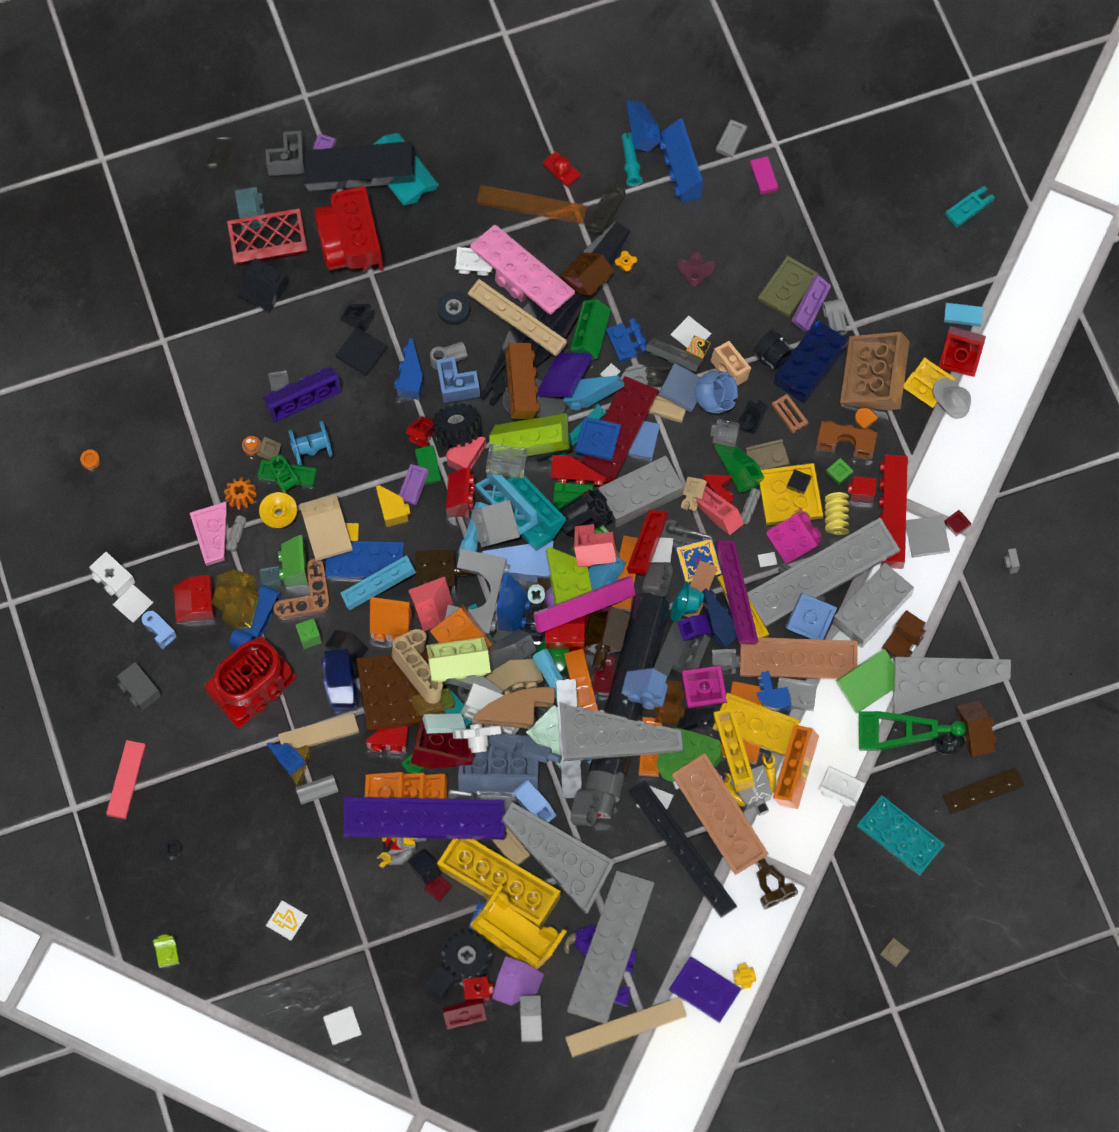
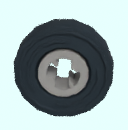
(454, 317)

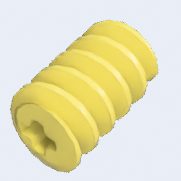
(835, 514)

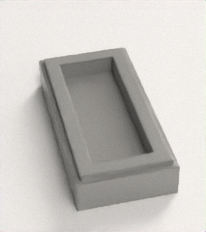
(731, 138)

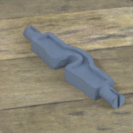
(529, 748)

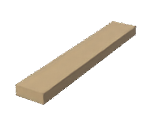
(517, 317)
(626, 1027)

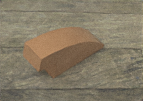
(515, 708)

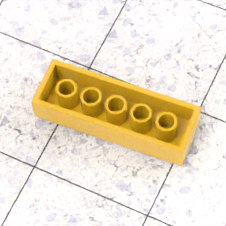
(485, 870)

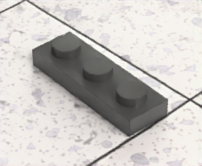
(674, 355)

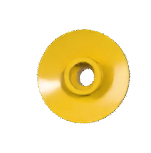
(274, 503)

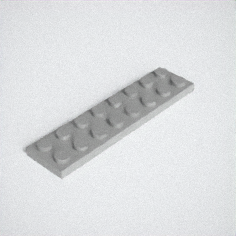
(823, 571)
(611, 947)

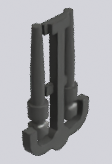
(672, 527)

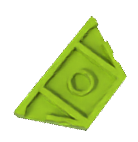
(566, 576)

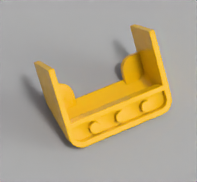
(515, 933)

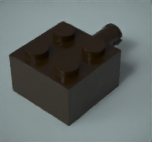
(435, 565)
(605, 633)

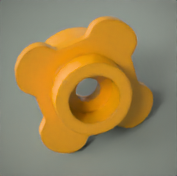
(626, 266)

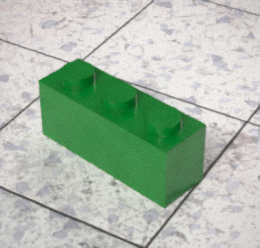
(590, 328)

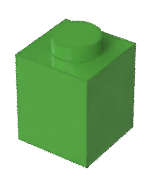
(308, 633)

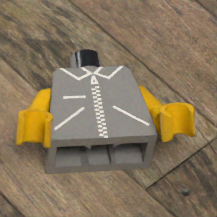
(765, 786)

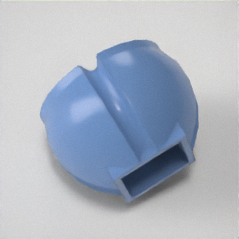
(716, 391)

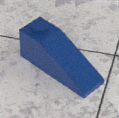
(643, 126)

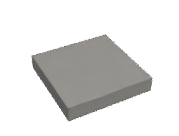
(927, 536)

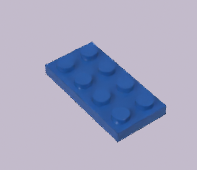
(364, 560)

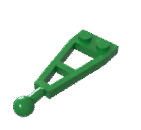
(870, 730)

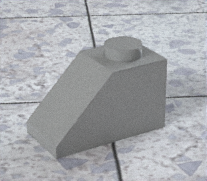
(531, 1018)

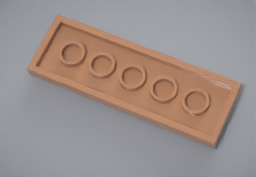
(798, 658)
(719, 814)

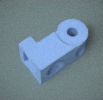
(159, 627)

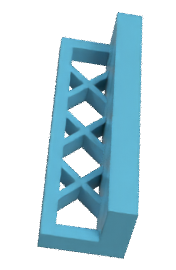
(508, 492)

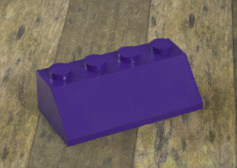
(302, 394)

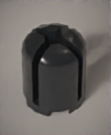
(585, 510)

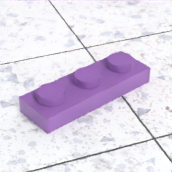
(811, 303)

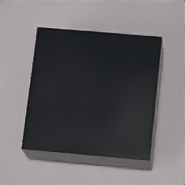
(799, 481)

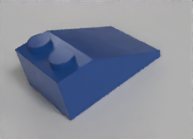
(512, 605)

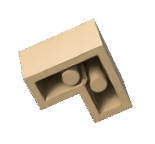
(515, 675)

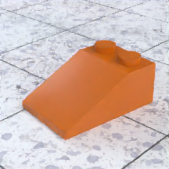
(389, 619)
(459, 626)

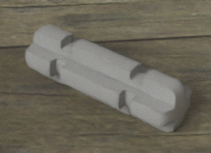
(750, 505)
(235, 533)

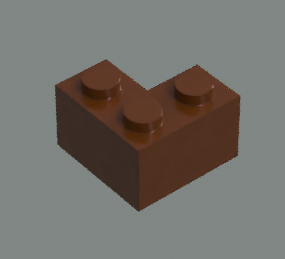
(906, 634)
(979, 724)

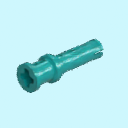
(632, 166)

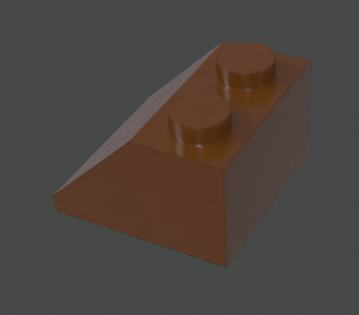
(587, 273)

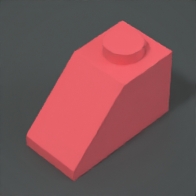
(467, 455)

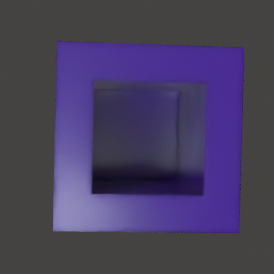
(694, 627)

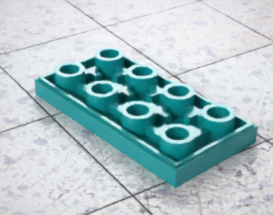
(900, 835)

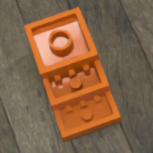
(406, 785)

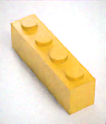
(734, 749)

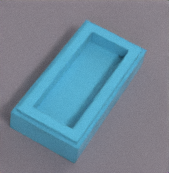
(963, 314)

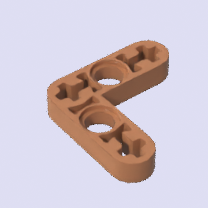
(311, 600)

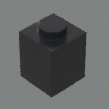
(424, 867)

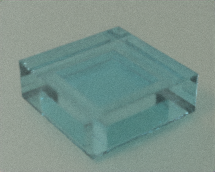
(270, 577)

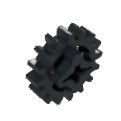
(531, 627)

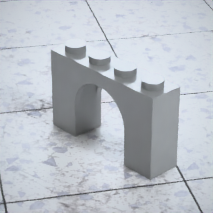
(493, 570)

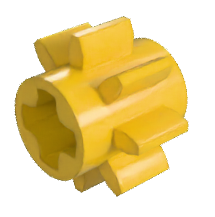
(744, 976)

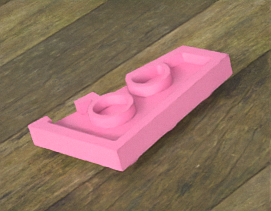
(211, 532)

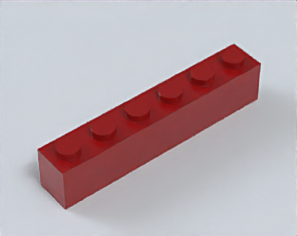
(894, 504)

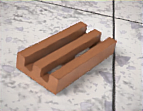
(798, 426)

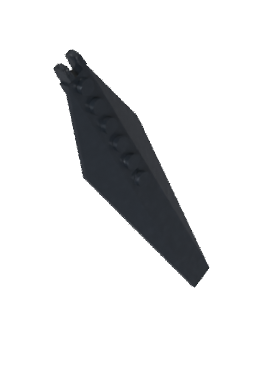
(560, 320)

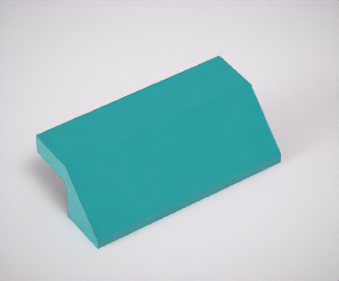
(411, 192)
(549, 518)

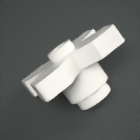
(477, 736)

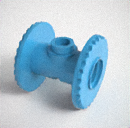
(311, 443)

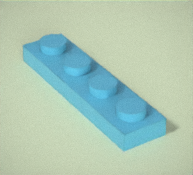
(378, 582)

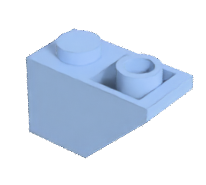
(533, 801)

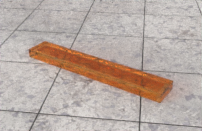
(532, 204)

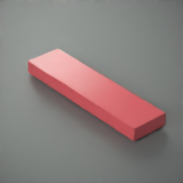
(126, 779)

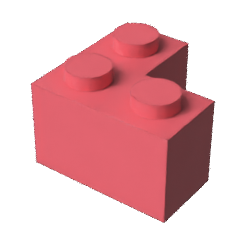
(593, 547)

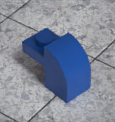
(773, 699)

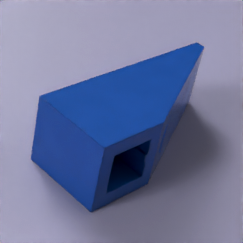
(411, 378)

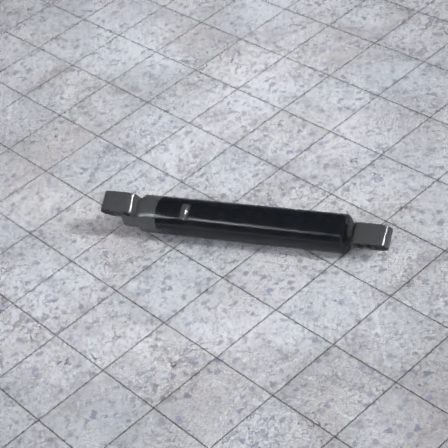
(638, 653)

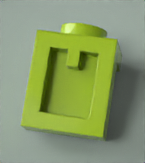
(166, 950)

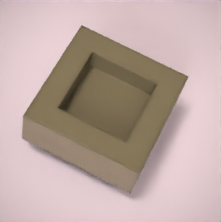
(268, 448)
(894, 952)

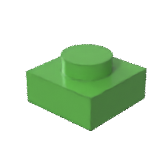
(839, 471)

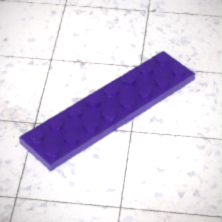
(423, 818)

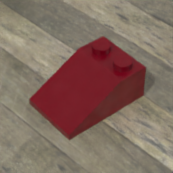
(440, 750)

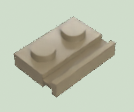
(769, 455)

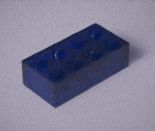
(810, 361)
(339, 680)

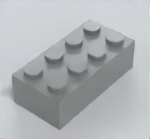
(642, 491)
(873, 605)

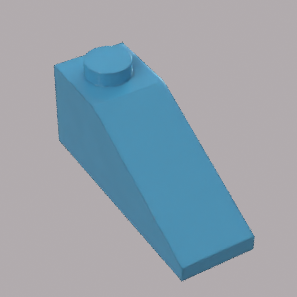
(593, 390)

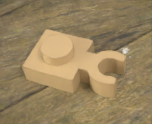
(693, 490)

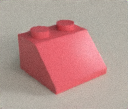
(431, 602)

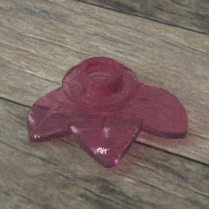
(697, 267)

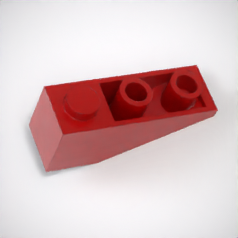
(572, 468)

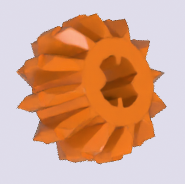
(240, 487)

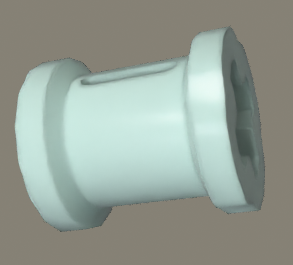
(536, 600)

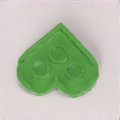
(693, 746)

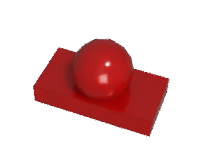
(561, 169)

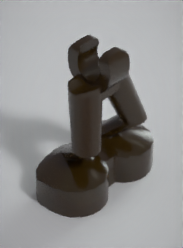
(784, 891)

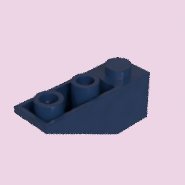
(719, 620)

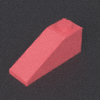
(720, 511)

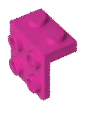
(794, 536)

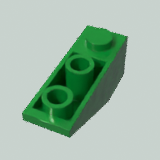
(741, 467)

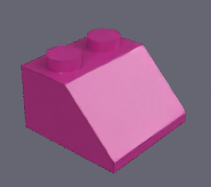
(704, 686)

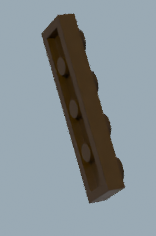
(983, 791)

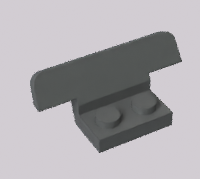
(680, 654)

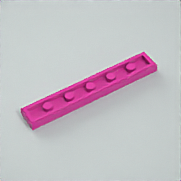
(584, 604)

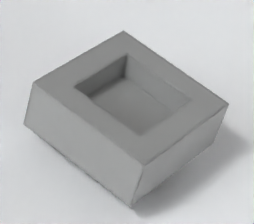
(1011, 561)

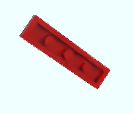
(647, 542)

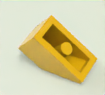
(392, 507)

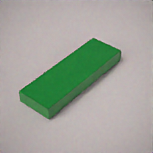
(304, 474)

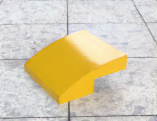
(922, 381)

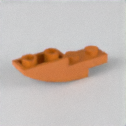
(579, 670)

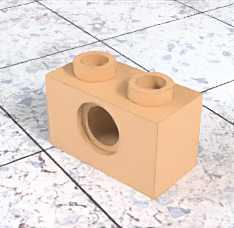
(729, 360)

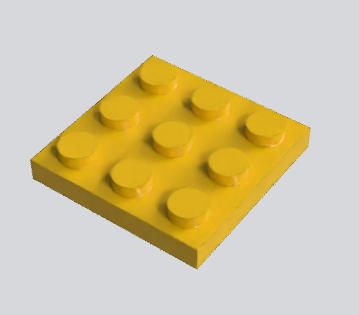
(781, 502)

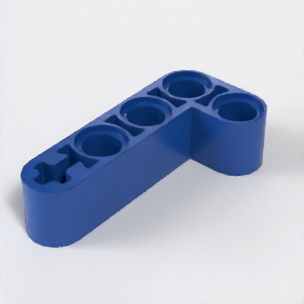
(262, 616)

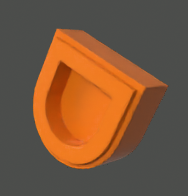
(865, 418)

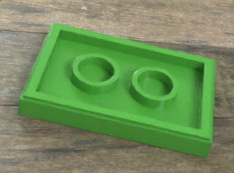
(868, 681)

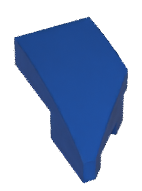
(287, 756)

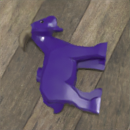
(582, 941)

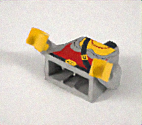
(398, 850)

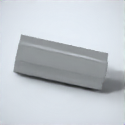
(317, 789)

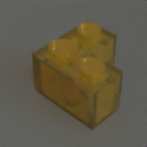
(237, 603)

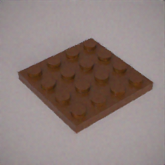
(387, 693)

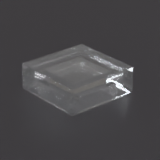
(278, 380)

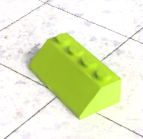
(535, 435)

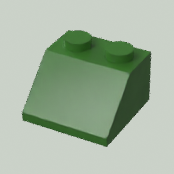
(293, 562)

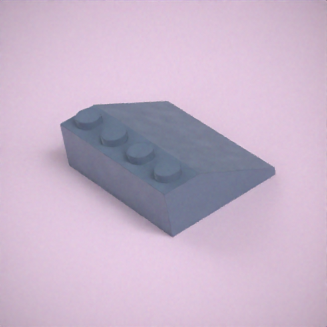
(498, 771)

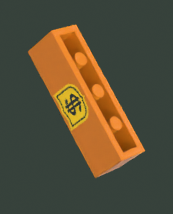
(796, 766)

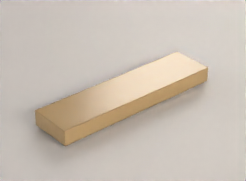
(320, 732)

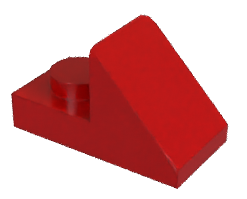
(421, 431)
(718, 484)

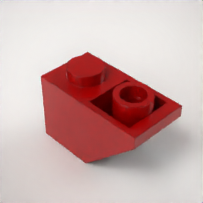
(389, 739)

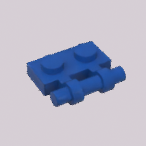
(622, 343)

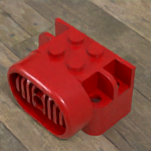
(348, 231)
(246, 695)

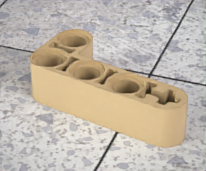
(406, 654)

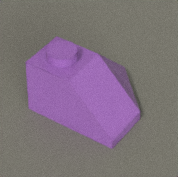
(516, 980)

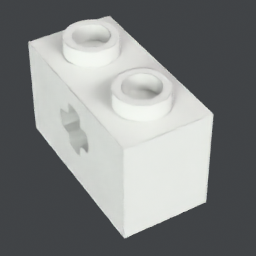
(108, 566)

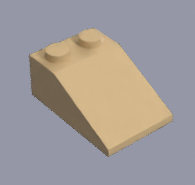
(326, 527)

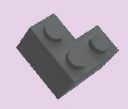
(287, 159)

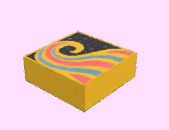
(698, 347)

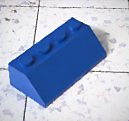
(681, 162)

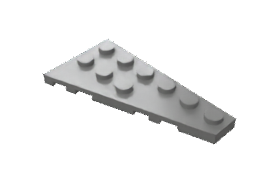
(933, 679)
(606, 735)
(569, 862)

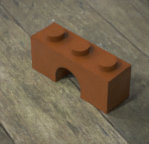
(832, 433)

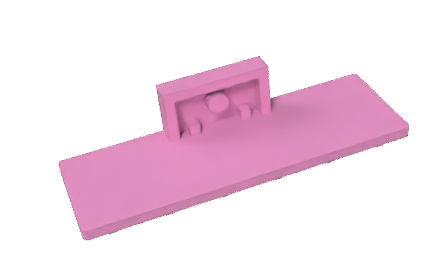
(520, 271)

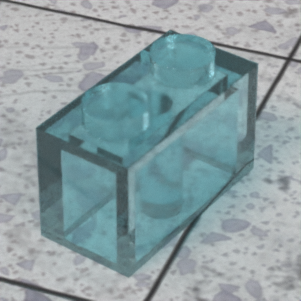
(249, 205)

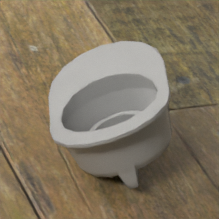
(952, 398)

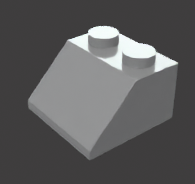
(495, 523)

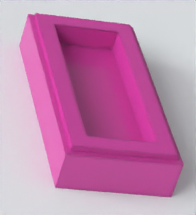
(764, 175)

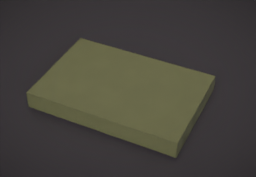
(787, 286)

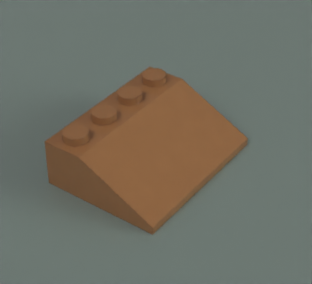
(875, 371)

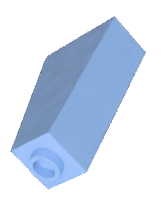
(524, 561)

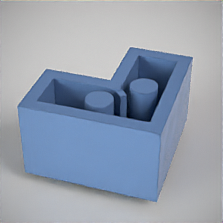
(455, 385)
(645, 687)

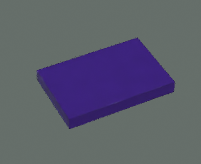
(564, 374)
(705, 989)

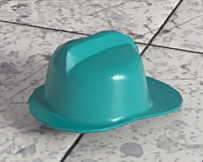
(686, 601)

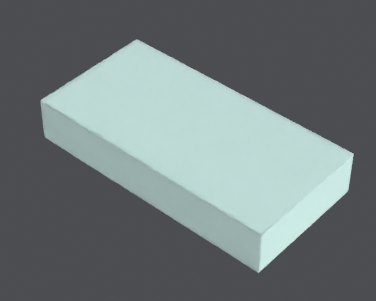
(443, 723)

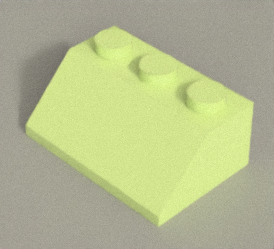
(458, 659)

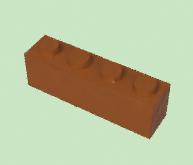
(521, 381)

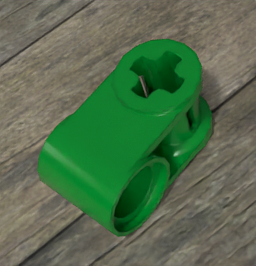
(284, 476)

